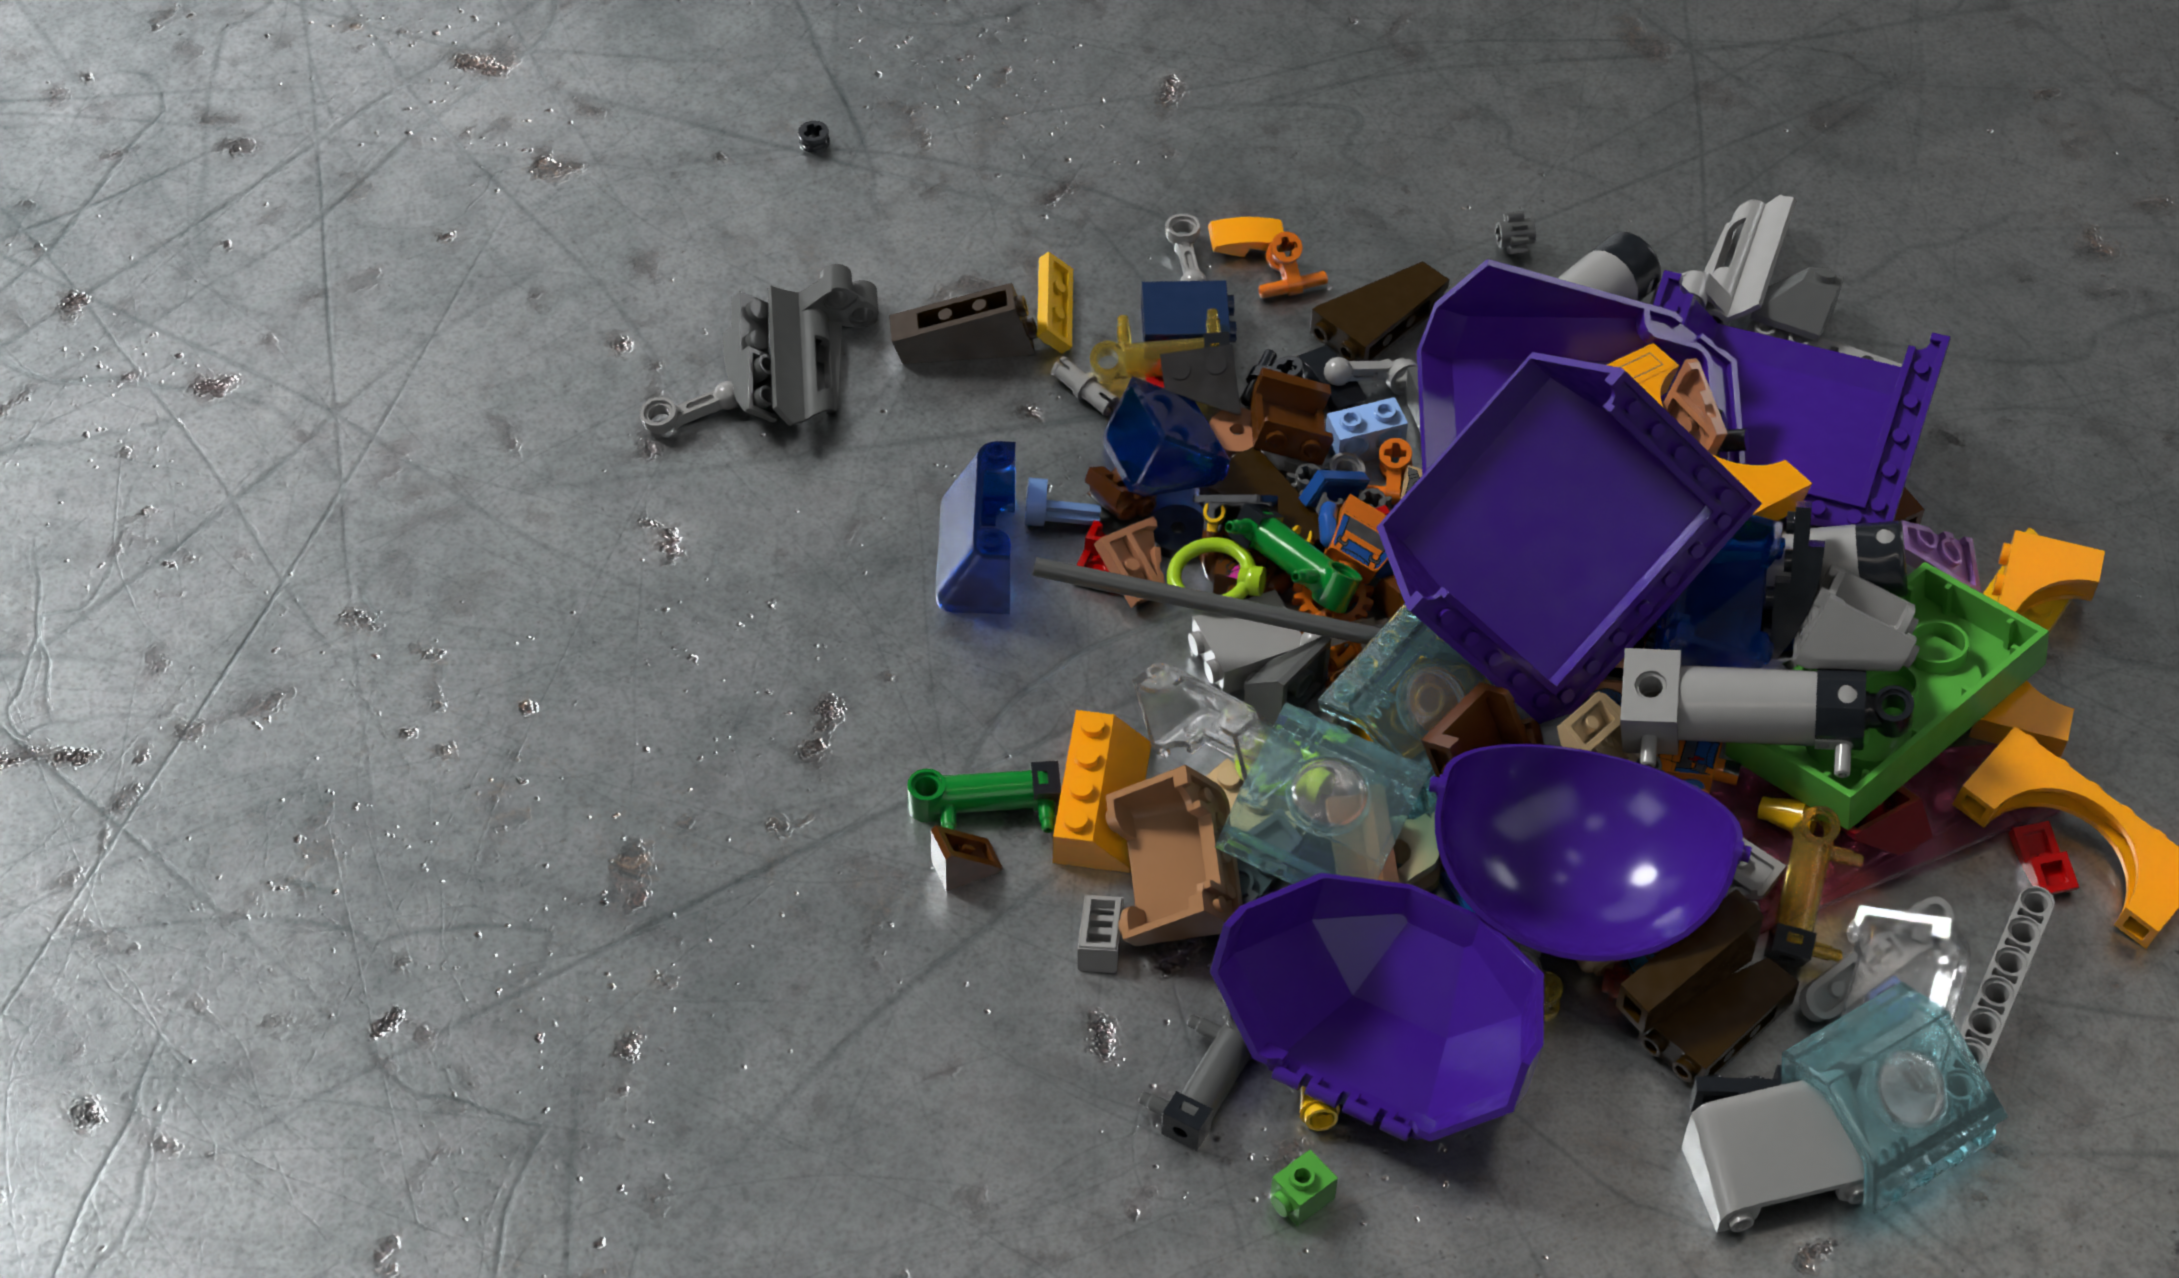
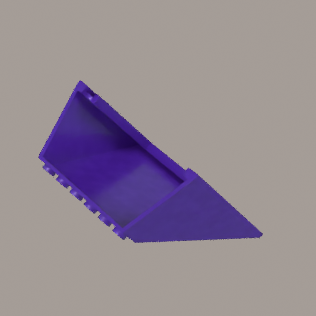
(1826, 412)
(1560, 529)

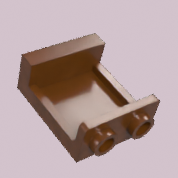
(1290, 416)
(1479, 720)

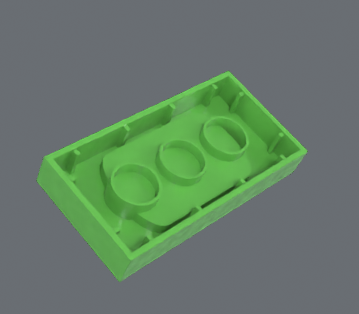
(1965, 666)

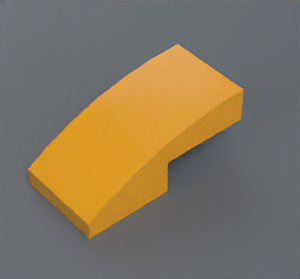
(1239, 234)

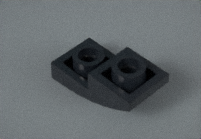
(1341, 396)

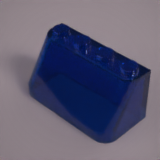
(1162, 442)

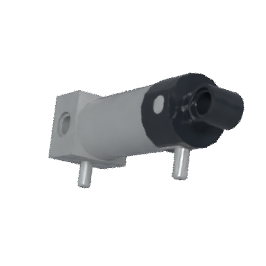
(1751, 705)

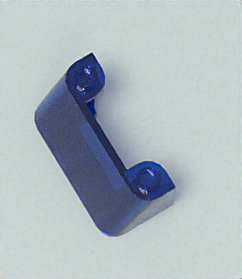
(974, 559)
(1722, 608)

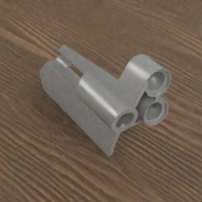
(1742, 286)

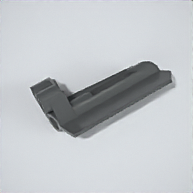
(807, 331)

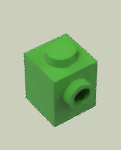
(1303, 1188)

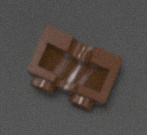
(1111, 493)

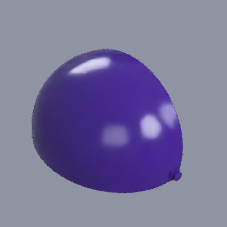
(1583, 849)

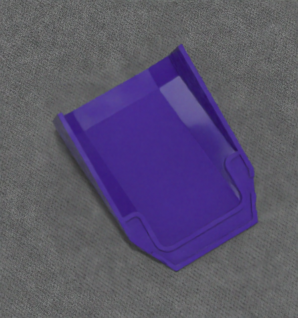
(1507, 312)

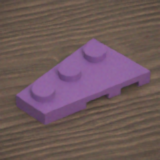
(1942, 552)

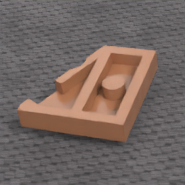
(1694, 406)
(1133, 554)

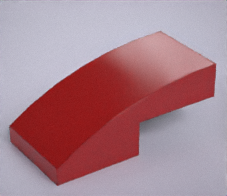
(2042, 859)

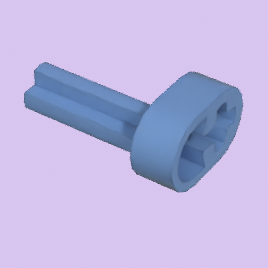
(1040, 509)

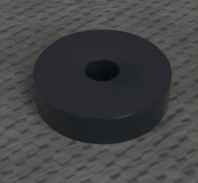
(1177, 518)

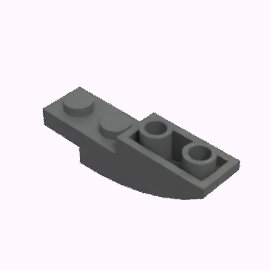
(748, 356)

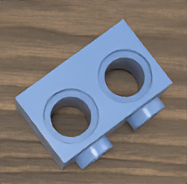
(1365, 428)

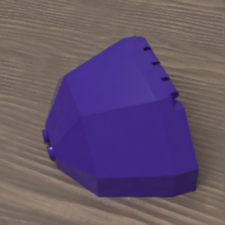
(1383, 1003)

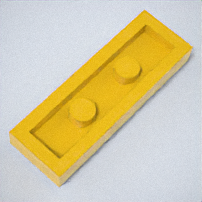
(1055, 303)

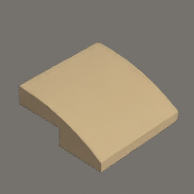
(1593, 729)

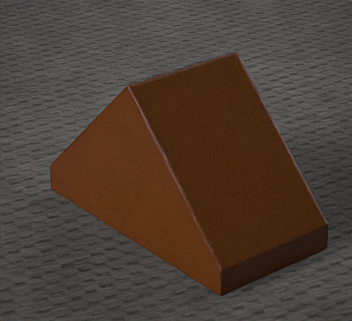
(961, 857)

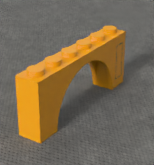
(1774, 485)
(2033, 574)
(2029, 775)

